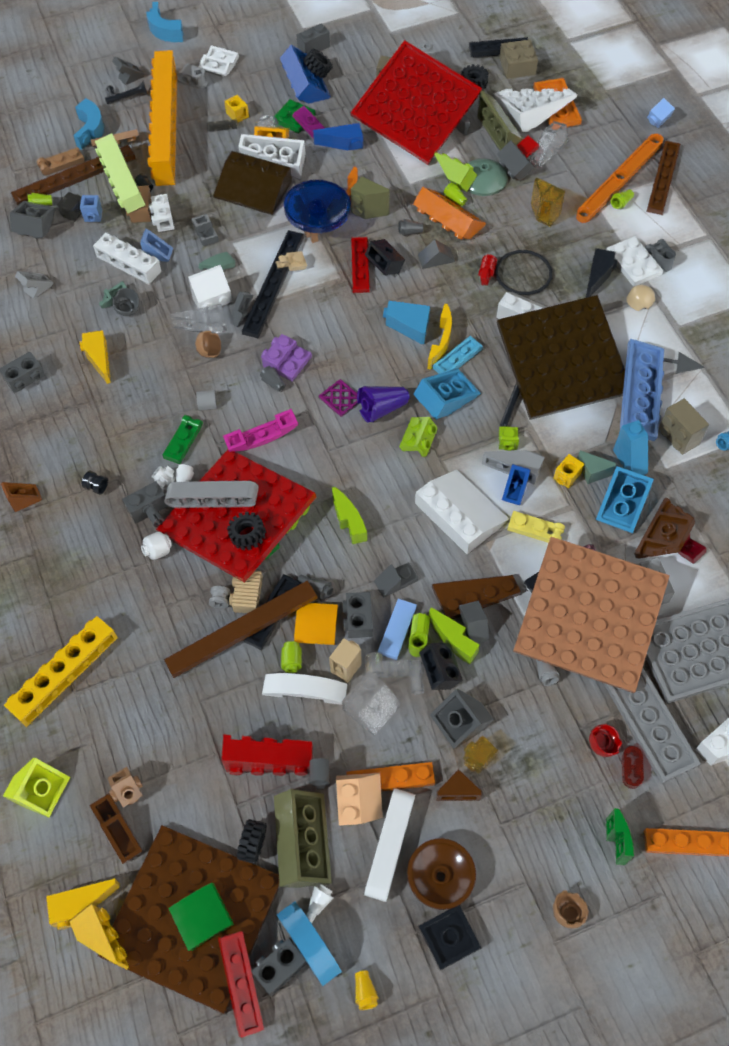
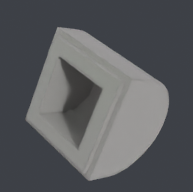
(206, 400)

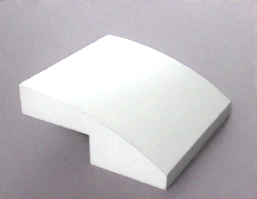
(219, 60)

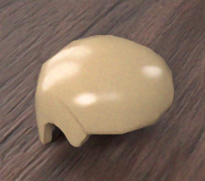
(641, 297)

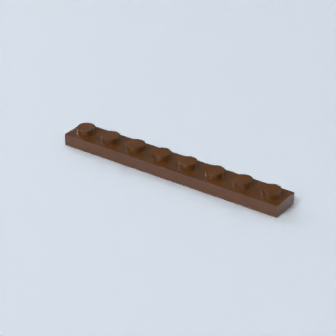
(67, 177)

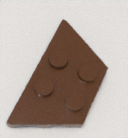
(666, 531)

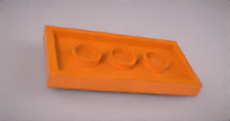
(569, 113)

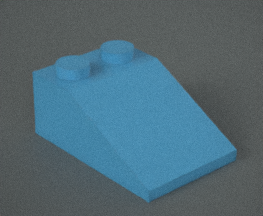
(445, 393)
(625, 499)

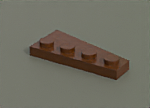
(485, 590)

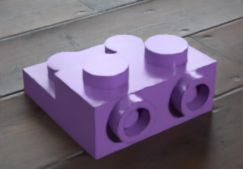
(286, 357)

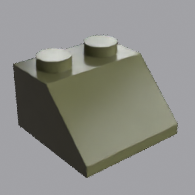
(369, 199)

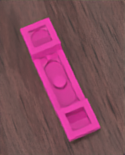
(262, 434)

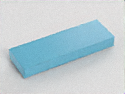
(458, 356)

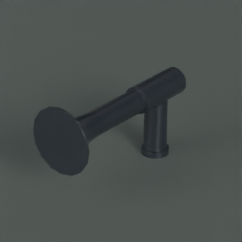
(119, 96)

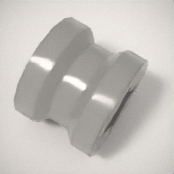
(219, 597)

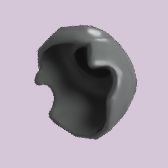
(126, 301)

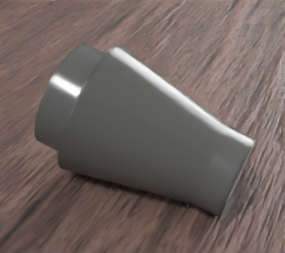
(409, 227)
(272, 378)

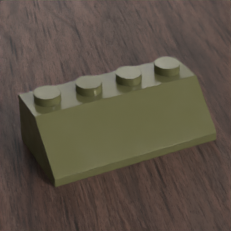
(496, 121)
(302, 839)

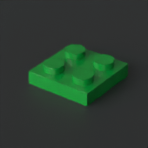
(285, 117)

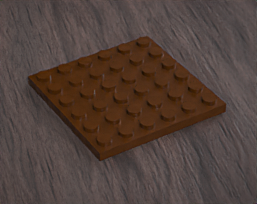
(150, 935)

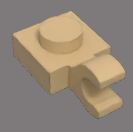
(293, 260)

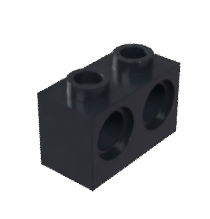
(441, 666)

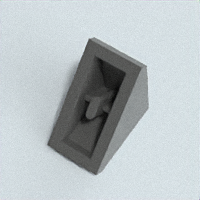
(435, 255)
(474, 621)

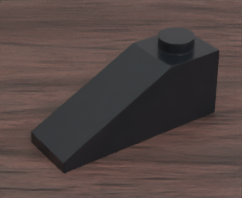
(601, 269)

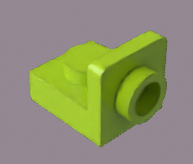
(508, 438)

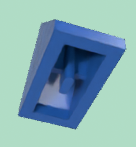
(516, 484)

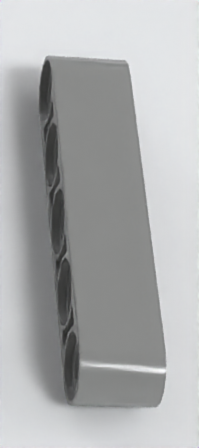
(211, 494)

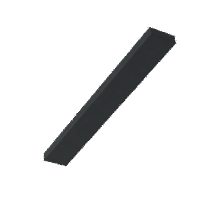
(271, 287)

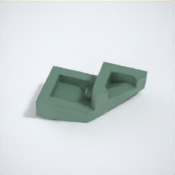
(222, 259)
(109, 294)

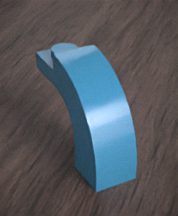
(164, 29)
(94, 127)
(309, 943)

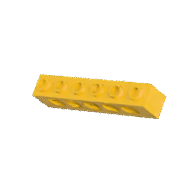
(59, 681)

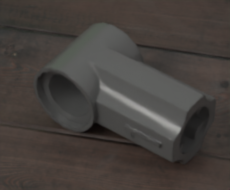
(319, 773)

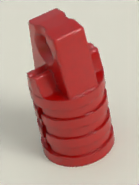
(487, 268)

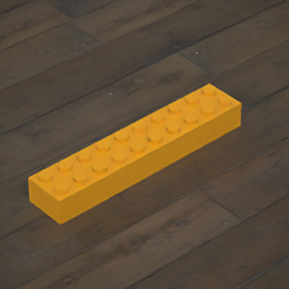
(163, 118)

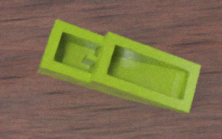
(349, 517)
(454, 633)

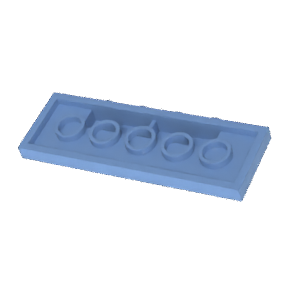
(643, 386)

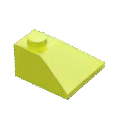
(37, 787)

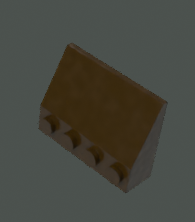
(252, 182)

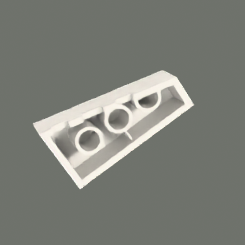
(276, 150)

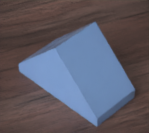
(155, 246)

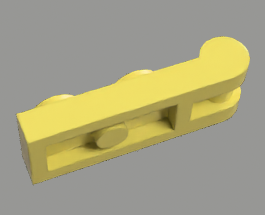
(534, 527)

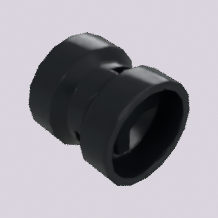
(94, 482)

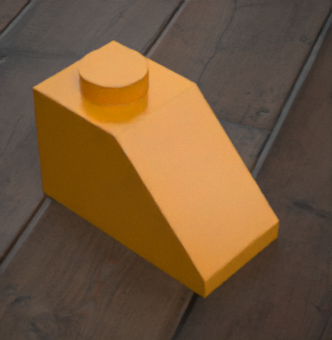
(277, 132)

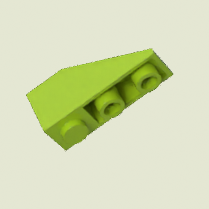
(456, 171)

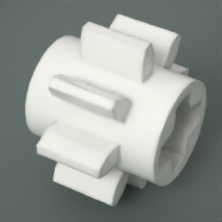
(163, 476)

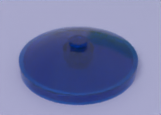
(317, 206)

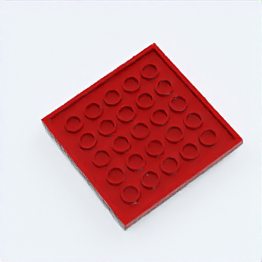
(416, 102)
(205, 528)

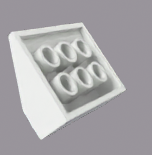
(460, 510)

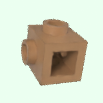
(125, 787)

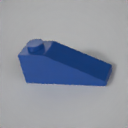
(340, 137)

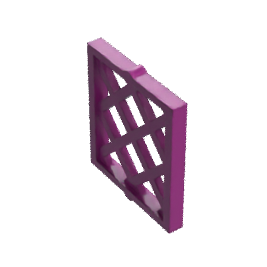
(340, 397)

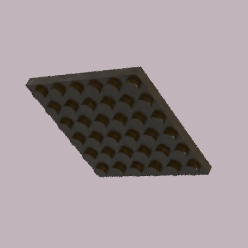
(563, 356)

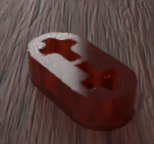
(637, 767)

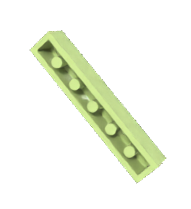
(119, 174)

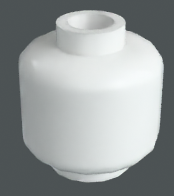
(156, 545)

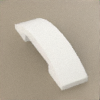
(304, 686)

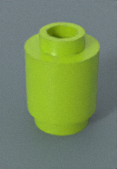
(291, 657)

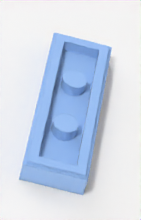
(397, 629)

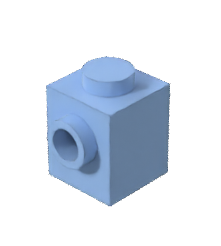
(660, 113)

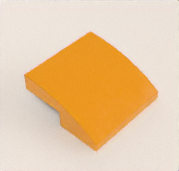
(316, 624)

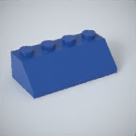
(304, 82)

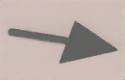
(684, 363)

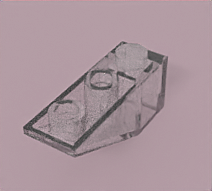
(550, 142)

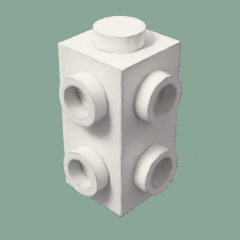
(162, 213)

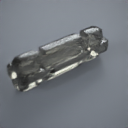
(222, 125)

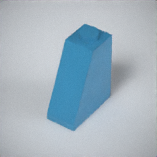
(408, 319)
(632, 447)

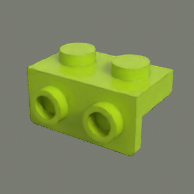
(419, 435)

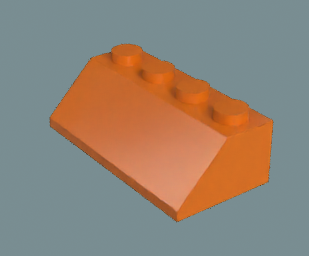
(448, 213)

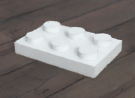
(635, 261)

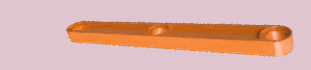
(614, 184)

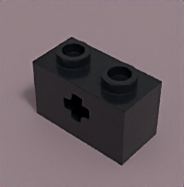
(384, 257)

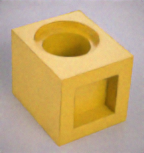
(236, 108)
(570, 465)

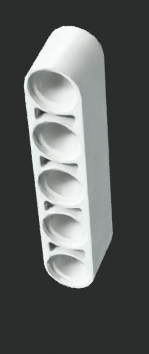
(389, 845)

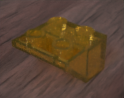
(546, 202)

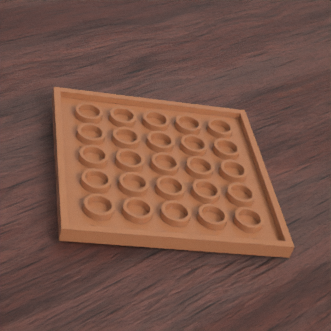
(592, 614)

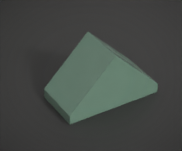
(595, 467)

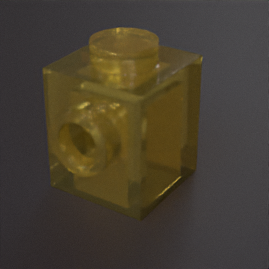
(479, 754)

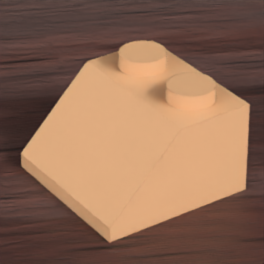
(359, 798)

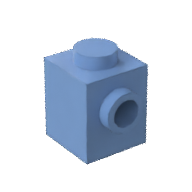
(91, 208)

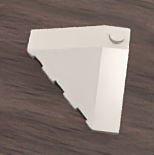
(530, 107)

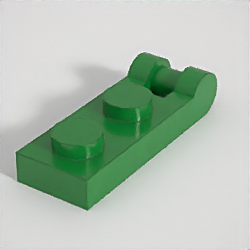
(182, 439)

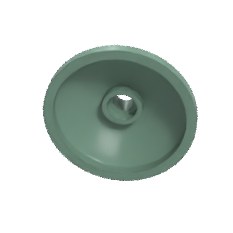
(490, 177)

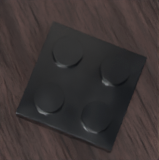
(449, 937)

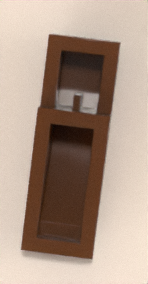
(116, 828)

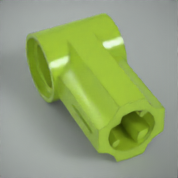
(419, 633)

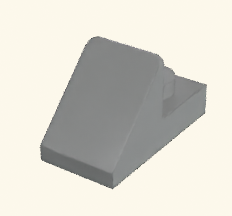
(33, 283)

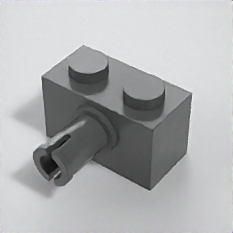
(146, 503)

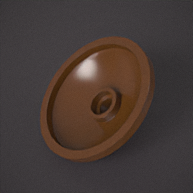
(443, 857)

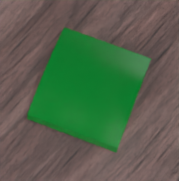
(619, 832)
(200, 916)

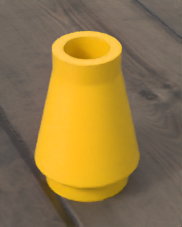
(365, 992)

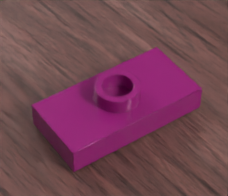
(307, 120)

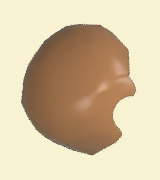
(208, 344)
(570, 910)

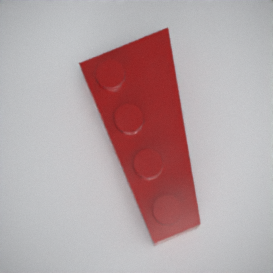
(266, 756)

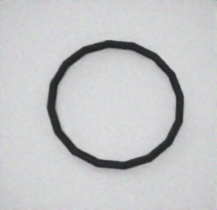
(526, 252)

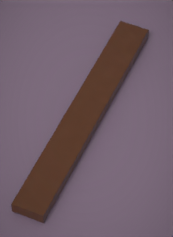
(240, 629)

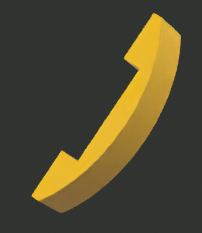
(436, 351)

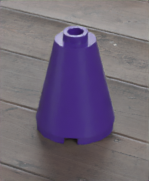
(380, 401)

